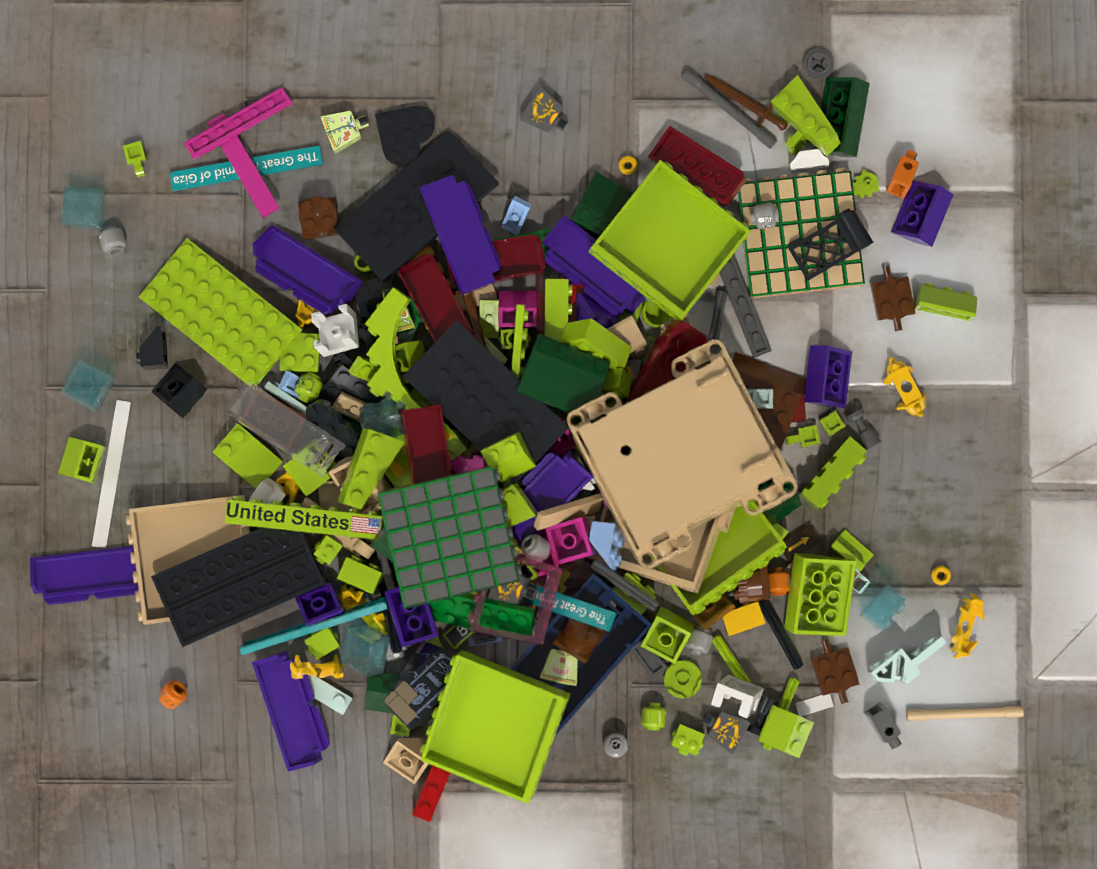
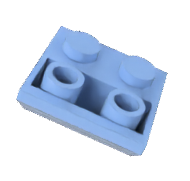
(607, 541)

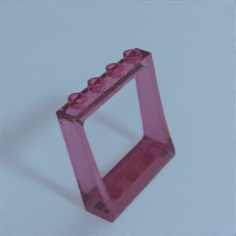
(543, 614)

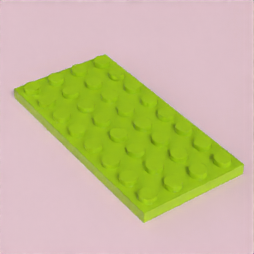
(220, 313)

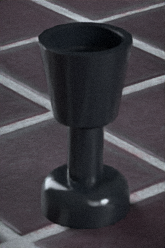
(764, 709)

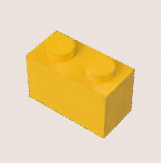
(743, 618)

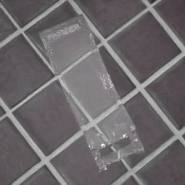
(284, 428)

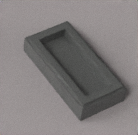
(651, 662)

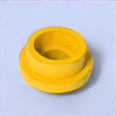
(630, 159)
(947, 575)

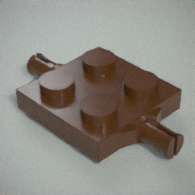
(892, 298)
(835, 671)

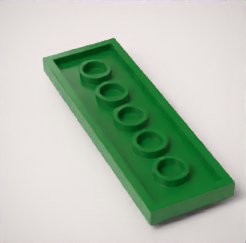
(494, 614)

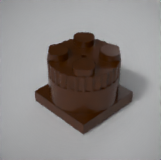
(318, 217)
(754, 588)
(578, 639)

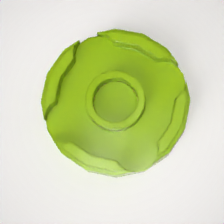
(682, 679)

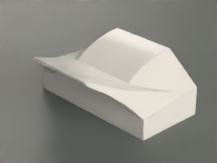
(809, 160)
(268, 491)

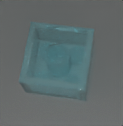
(83, 208)
(87, 386)
(382, 417)
(883, 607)
(364, 649)

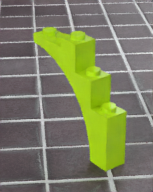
(383, 352)

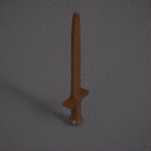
(747, 103)
(473, 316)

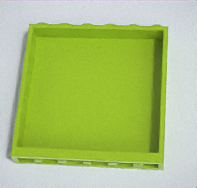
(669, 241)
(738, 553)
(494, 726)

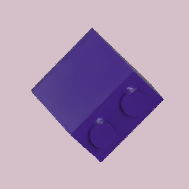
(587, 309)
(318, 604)

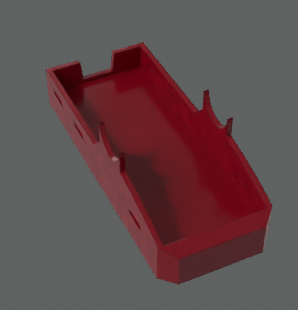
(699, 165)
(518, 259)
(432, 295)
(657, 370)
(425, 443)

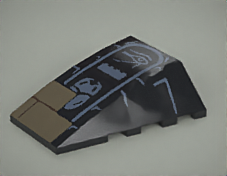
(419, 685)

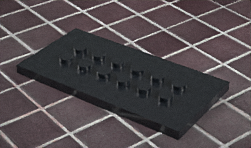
(395, 219)
(482, 395)
(236, 582)

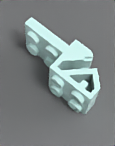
(886, 670)

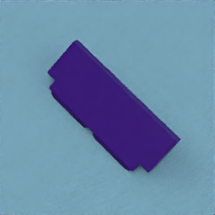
(461, 233)
(570, 258)
(303, 271)
(550, 485)
(83, 574)
(291, 711)

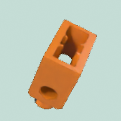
(903, 174)

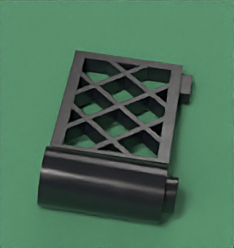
(853, 232)

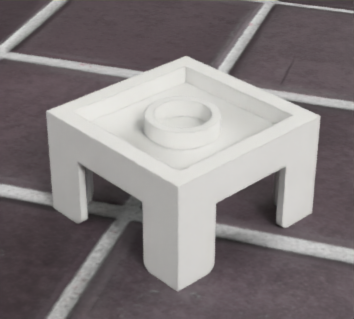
(336, 332)
(742, 690)

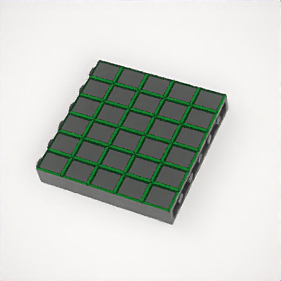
(449, 536)

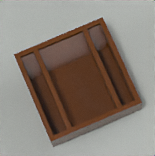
(786, 393)

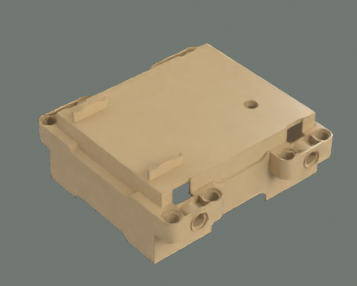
(691, 458)

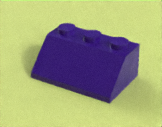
(922, 213)
(827, 376)
(412, 623)

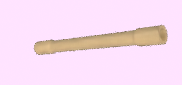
(922, 714)

